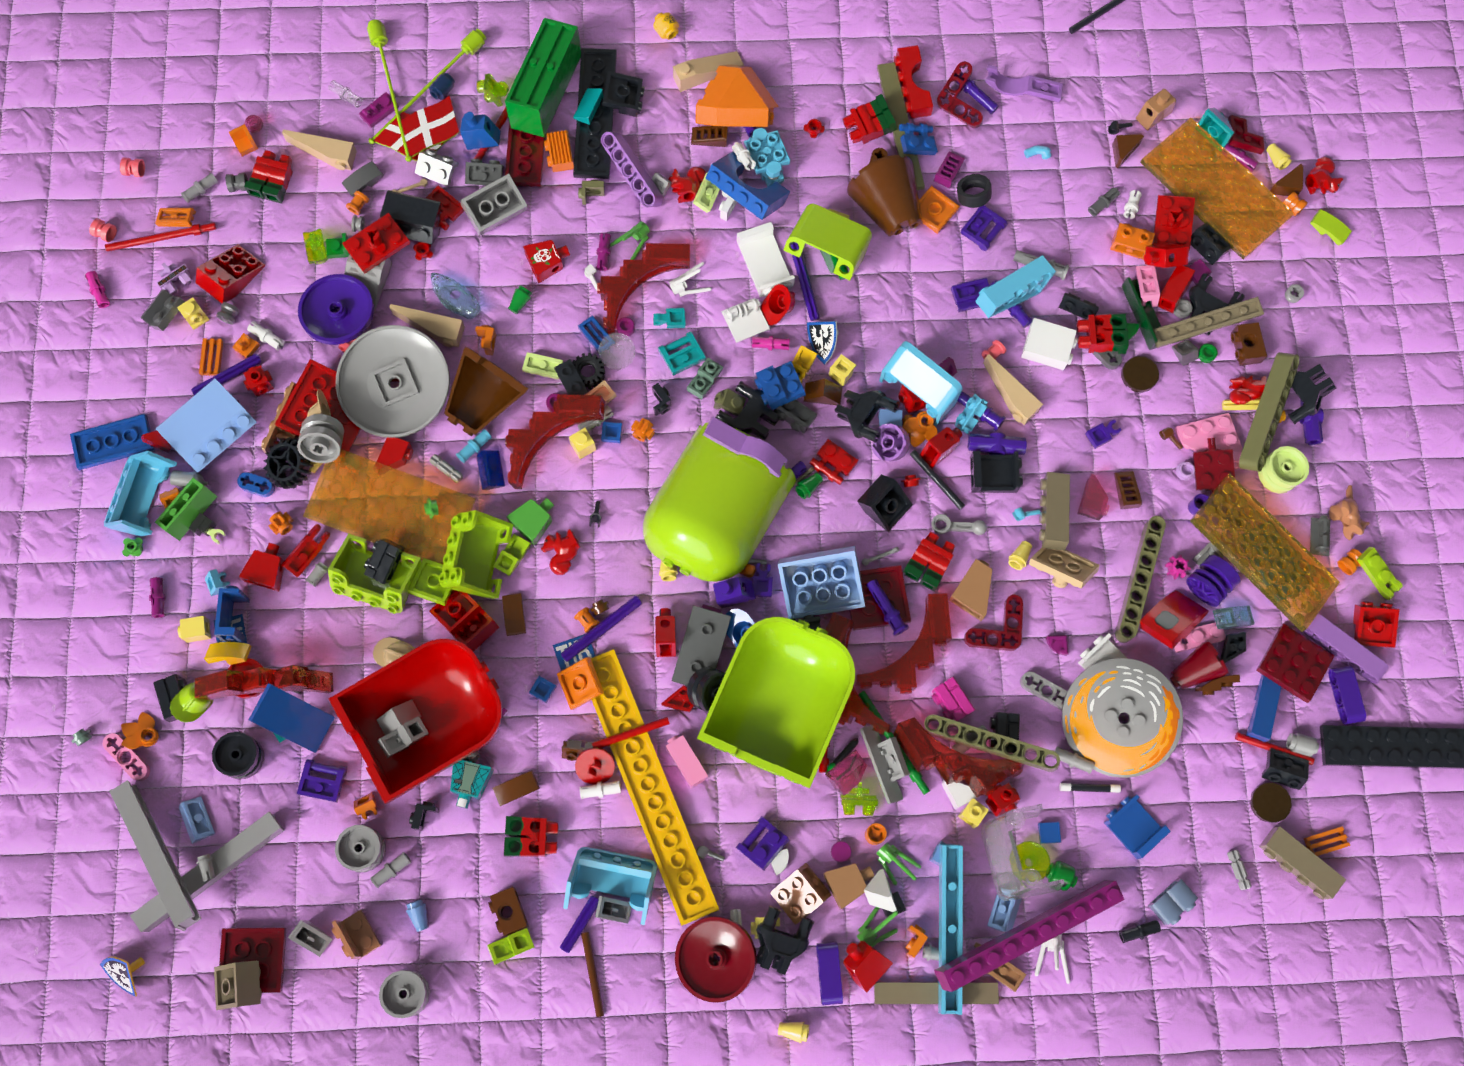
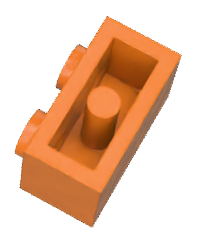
(1131, 240)

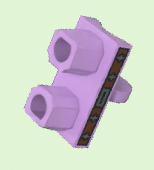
(180, 273)

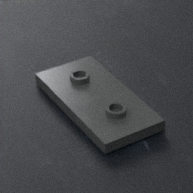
(701, 643)

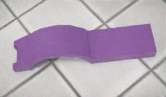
(1028, 85)
(745, 445)

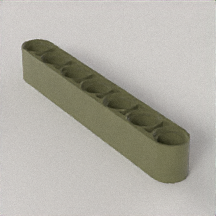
(1269, 411)
(1134, 585)
(999, 749)

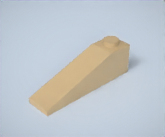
(702, 69)
(331, 151)
(439, 327)
(1016, 397)

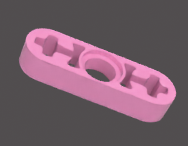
(117, 754)

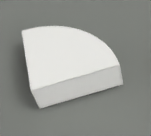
(780, 861)

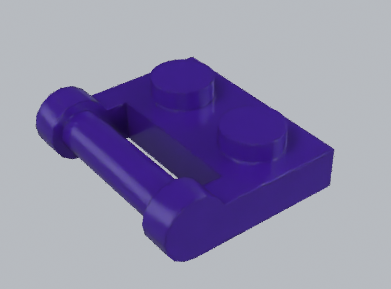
(979, 222)
(320, 787)
(767, 848)

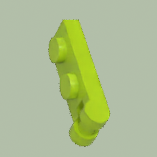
(1379, 573)

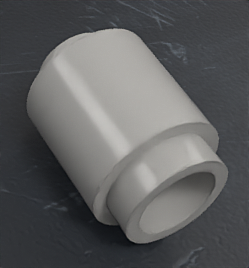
(1302, 744)

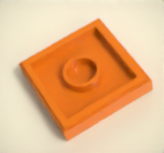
(936, 209)
(580, 683)

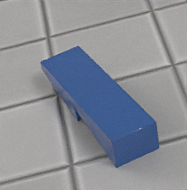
(1264, 710)

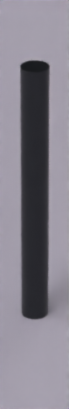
(1094, 15)
(935, 477)

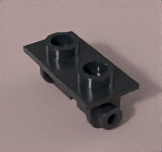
(1077, 307)
(570, 378)

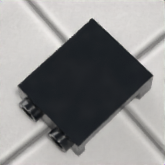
(995, 473)

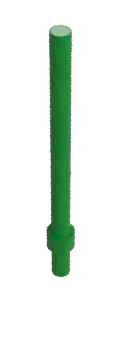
(914, 775)

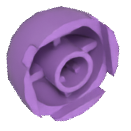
(892, 443)

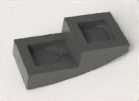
(361, 178)

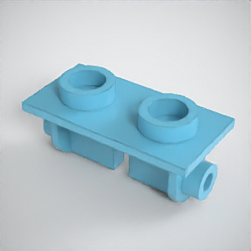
(966, 420)

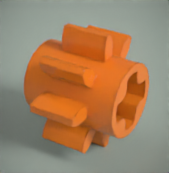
(642, 429)
(281, 523)

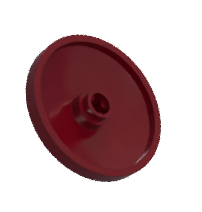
(697, 960)

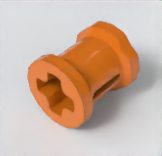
(357, 202)
(588, 624)

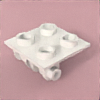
(745, 320)

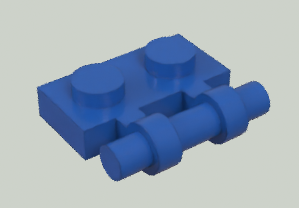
(917, 144)

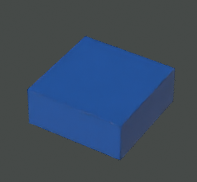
(611, 432)
(542, 689)
(1049, 833)

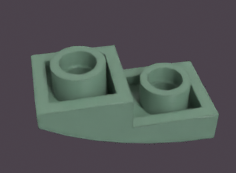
(705, 378)

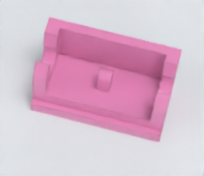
(1148, 284)

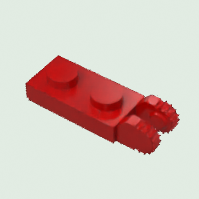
(305, 551)

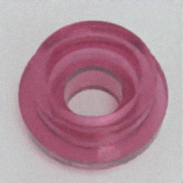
(253, 119)

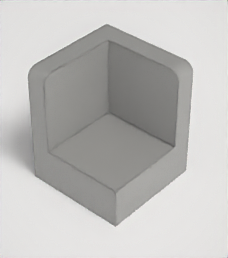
(1208, 550)

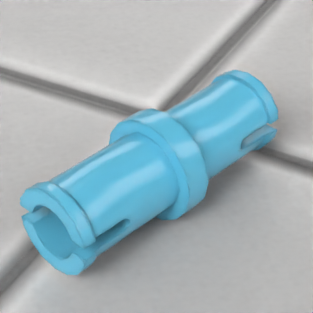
(473, 446)

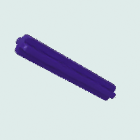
(231, 372)

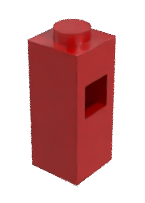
(1175, 288)

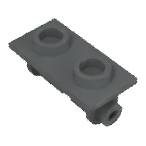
(1320, 536)

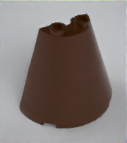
(888, 193)
(480, 392)

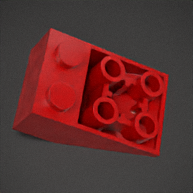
(228, 273)

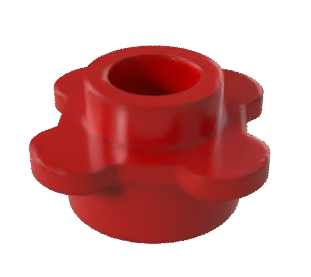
(814, 123)
(422, 246)
(911, 480)

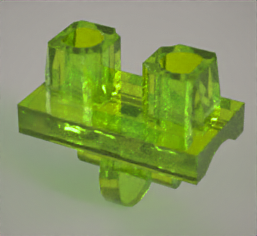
(492, 89)
(315, 247)
(867, 801)

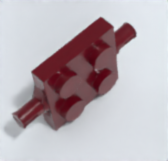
(1212, 466)

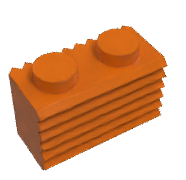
(560, 151)

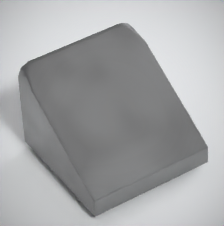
(1185, 352)

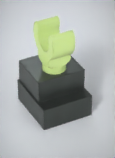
(204, 525)

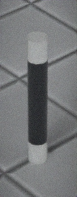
(1090, 787)

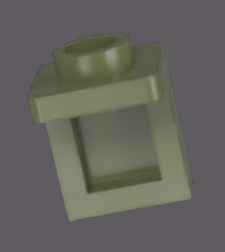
(591, 188)
(729, 401)

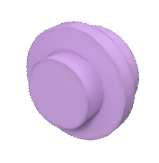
(1185, 471)

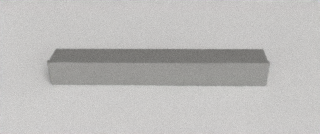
(155, 856)
(223, 861)

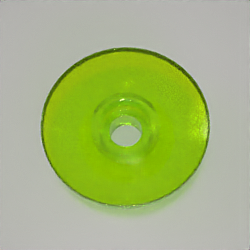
(1036, 854)

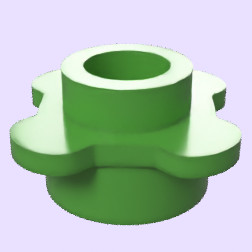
(431, 508)
(136, 551)

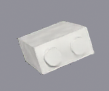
(1049, 344)

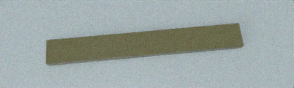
(894, 99)

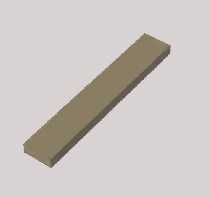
(1208, 322)
(928, 993)

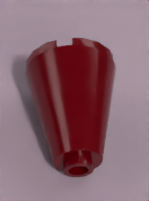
(1199, 667)

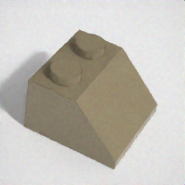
(237, 985)

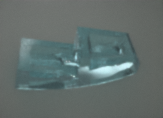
(1233, 617)

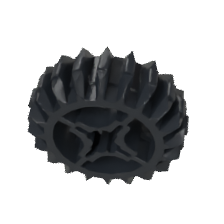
(280, 471)

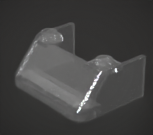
(1003, 857)

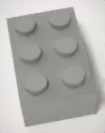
(493, 204)

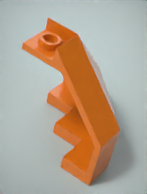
(736, 99)

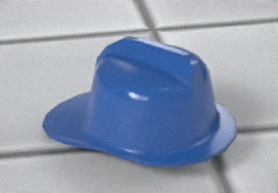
(738, 625)

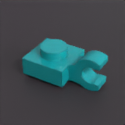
(674, 318)

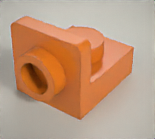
(488, 338)
(916, 944)

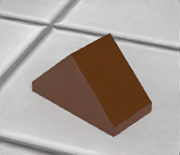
(1124, 146)
(1289, 183)
(823, 392)

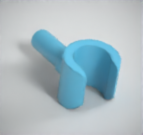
(1019, 514)

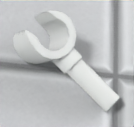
(589, 272)

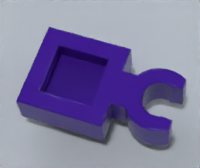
(1101, 435)
(762, 583)

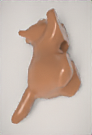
(1349, 515)

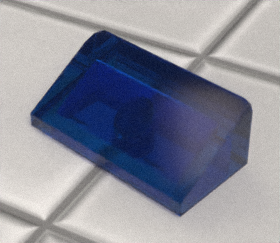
(490, 469)

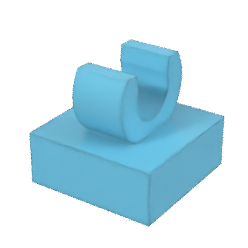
(214, 581)

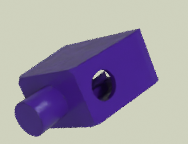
(731, 591)

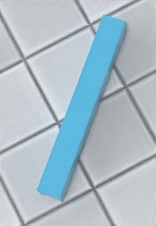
(950, 920)

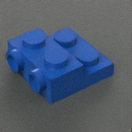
(779, 385)

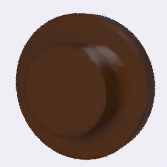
(599, 607)

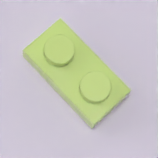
(706, 195)
(541, 365)

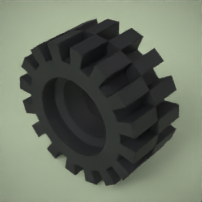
(593, 361)

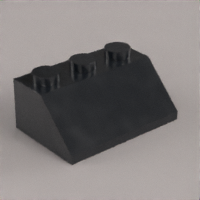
(414, 215)

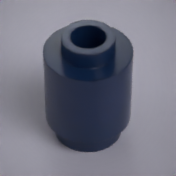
(441, 86)

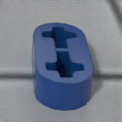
(257, 480)

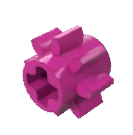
(1182, 563)

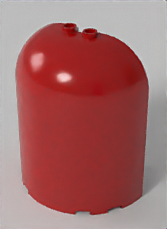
(455, 706)

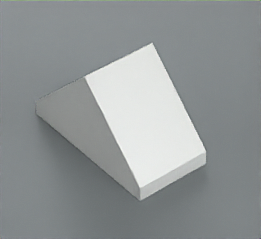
(958, 793)
(879, 892)

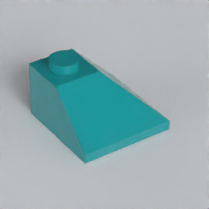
(1217, 126)

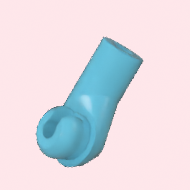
(1043, 150)

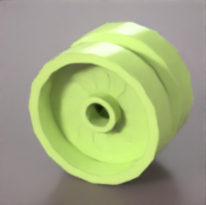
(1284, 469)

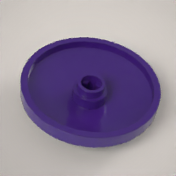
(336, 309)

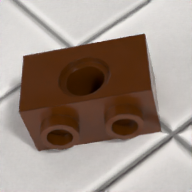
(1252, 335)
(517, 920)

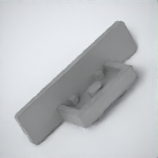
(887, 762)

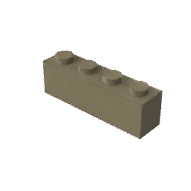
(1055, 511)
(1302, 863)

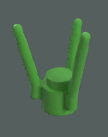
(638, 232)
(889, 854)
(869, 935)

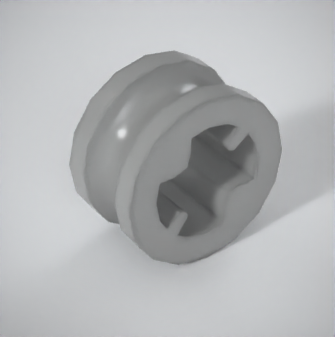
(357, 223)
(1296, 288)

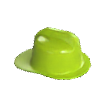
(186, 706)

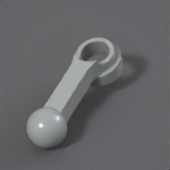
(978, 527)

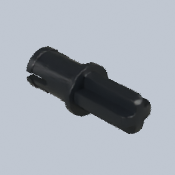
(1139, 931)

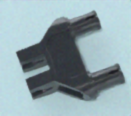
(1204, 302)
(1309, 393)
(863, 411)
(752, 413)
(780, 945)

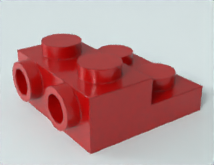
(1376, 624)

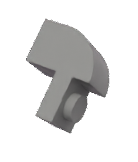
(403, 737)

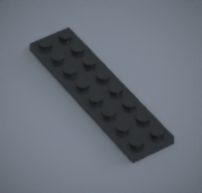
(590, 156)
(1392, 747)

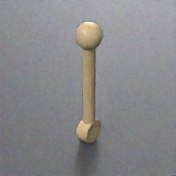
(423, 182)

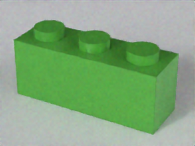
(185, 508)

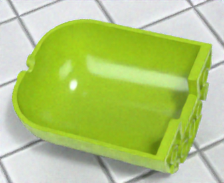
(713, 510)
(781, 698)

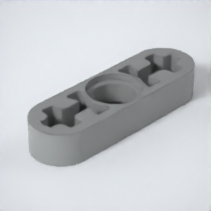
(1036, 678)

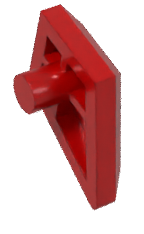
(679, 700)

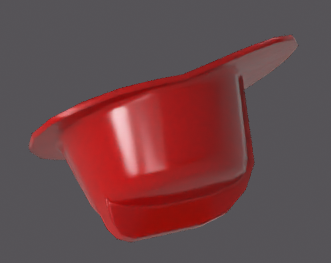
(777, 304)

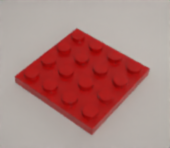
(305, 396)

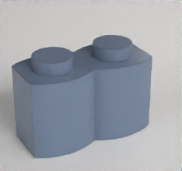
(1173, 901)

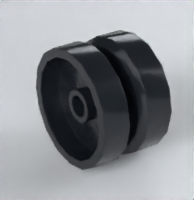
(704, 687)
(233, 745)

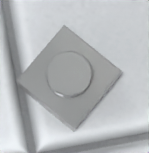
(662, 183)

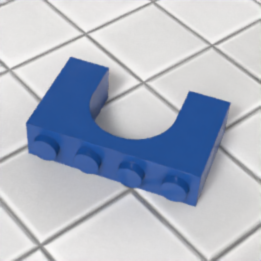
(761, 202)

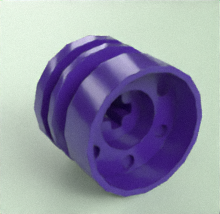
(1213, 580)

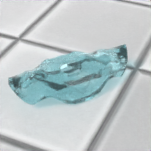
(465, 305)

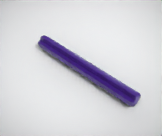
(805, 285)
(601, 628)

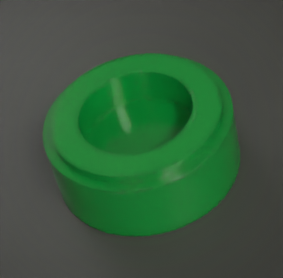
(1207, 353)

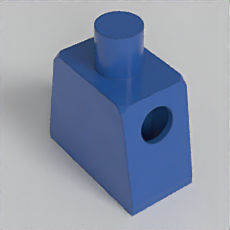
(479, 131)

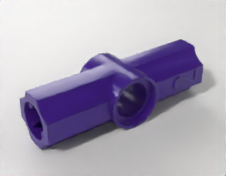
(1313, 428)
(996, 444)

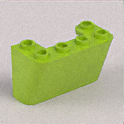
(832, 235)
(473, 552)
(348, 577)

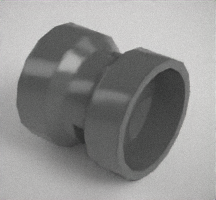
(236, 182)

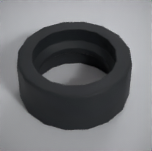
(971, 181)

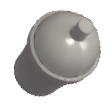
(182, 478)

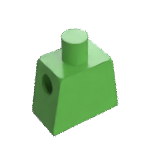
(532, 519)

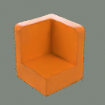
(243, 140)

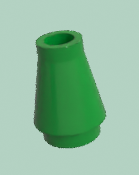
(519, 299)
(807, 486)

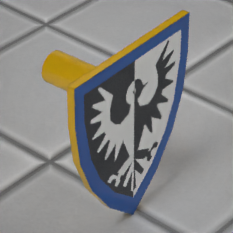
(120, 972)

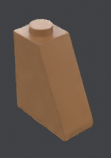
(974, 590)

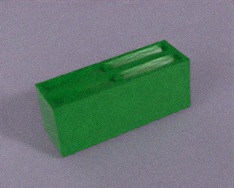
(543, 77)

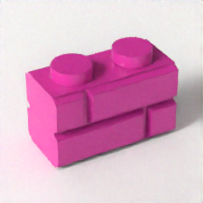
(952, 700)

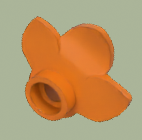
(917, 430)
(136, 732)

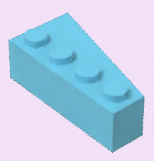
(1016, 287)

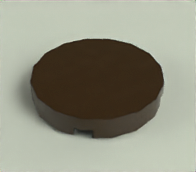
(1140, 374)
(1270, 802)

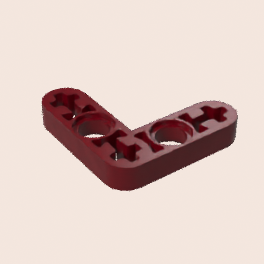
(954, 101)
(1007, 632)

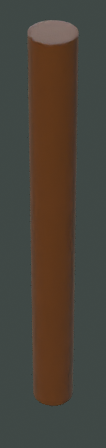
(592, 974)

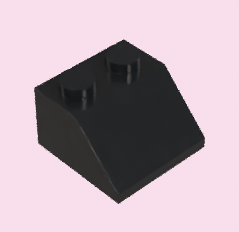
(885, 502)

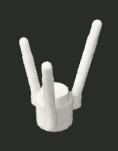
(679, 285)
(1054, 945)

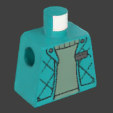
(469, 781)

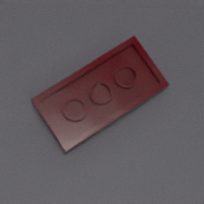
(524, 158)

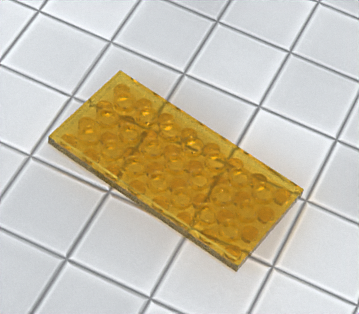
(1223, 189)
(385, 503)
(1265, 552)

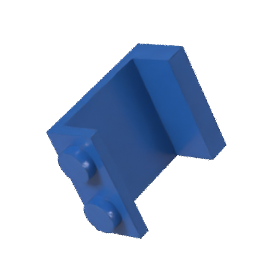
(226, 600)
(1135, 827)

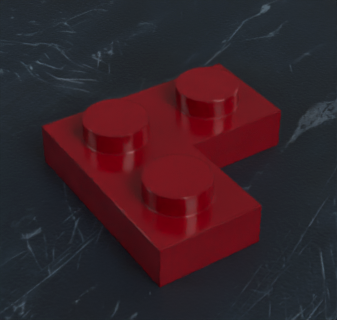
(1242, 138)

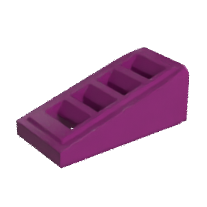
(943, 179)

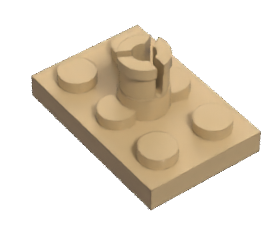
(1065, 567)

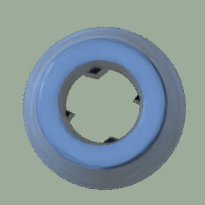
(418, 914)

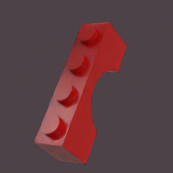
(918, 101)

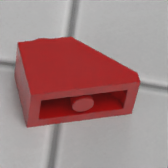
(395, 452)

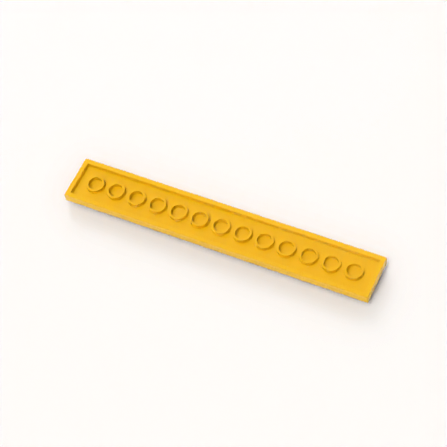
(652, 795)

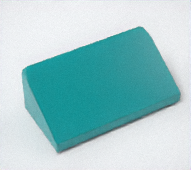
(588, 105)

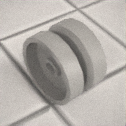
(320, 438)
(349, 854)
(393, 1000)

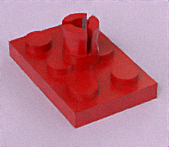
(1174, 220)
(376, 243)

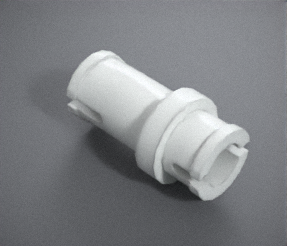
(1132, 205)

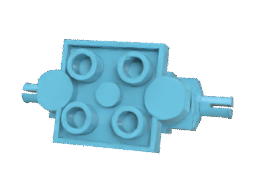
(768, 154)

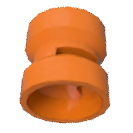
(1294, 203)
(1349, 563)
(879, 834)

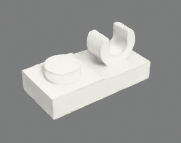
(726, 207)

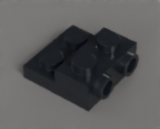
(623, 93)

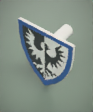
(823, 338)

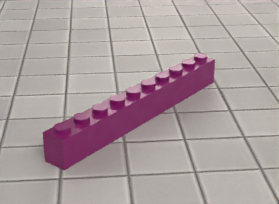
(1028, 935)

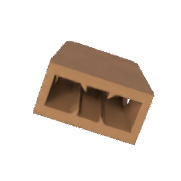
(1161, 106)
(847, 883)

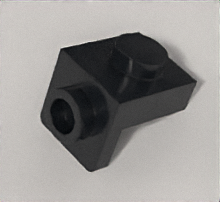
(662, 396)
(418, 817)

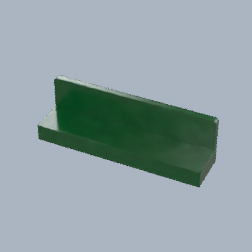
(1144, 315)

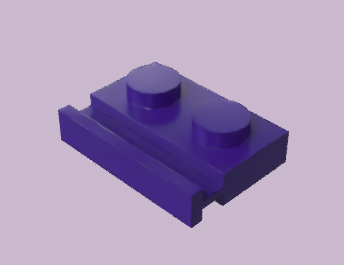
(967, 293)

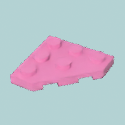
(1220, 427)

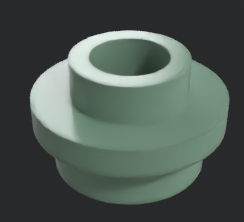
(81, 737)

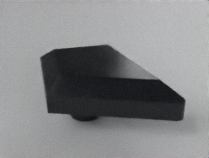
(1233, 646)

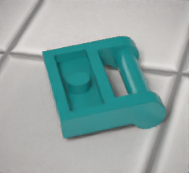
(683, 358)

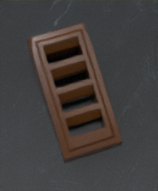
(716, 141)
(1124, 503)

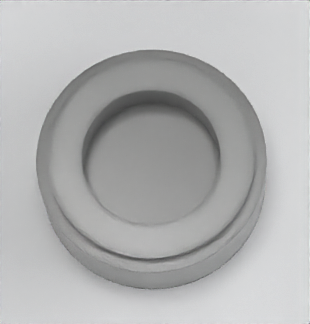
(1183, 309)

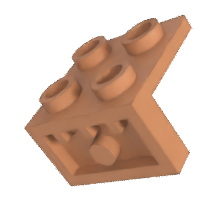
(800, 893)
(356, 935)

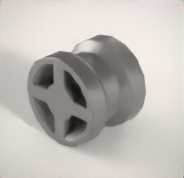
(228, 313)

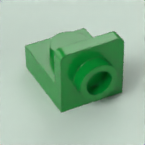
(335, 248)

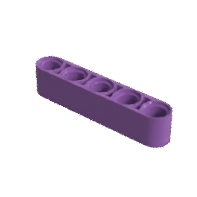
(639, 173)
(1346, 649)

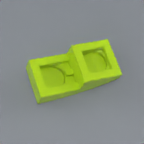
(1330, 225)
(512, 555)
(510, 946)

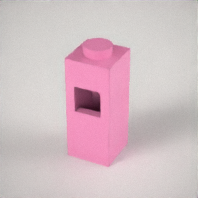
(686, 761)

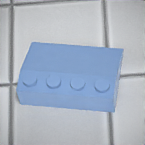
(206, 425)
(821, 582)

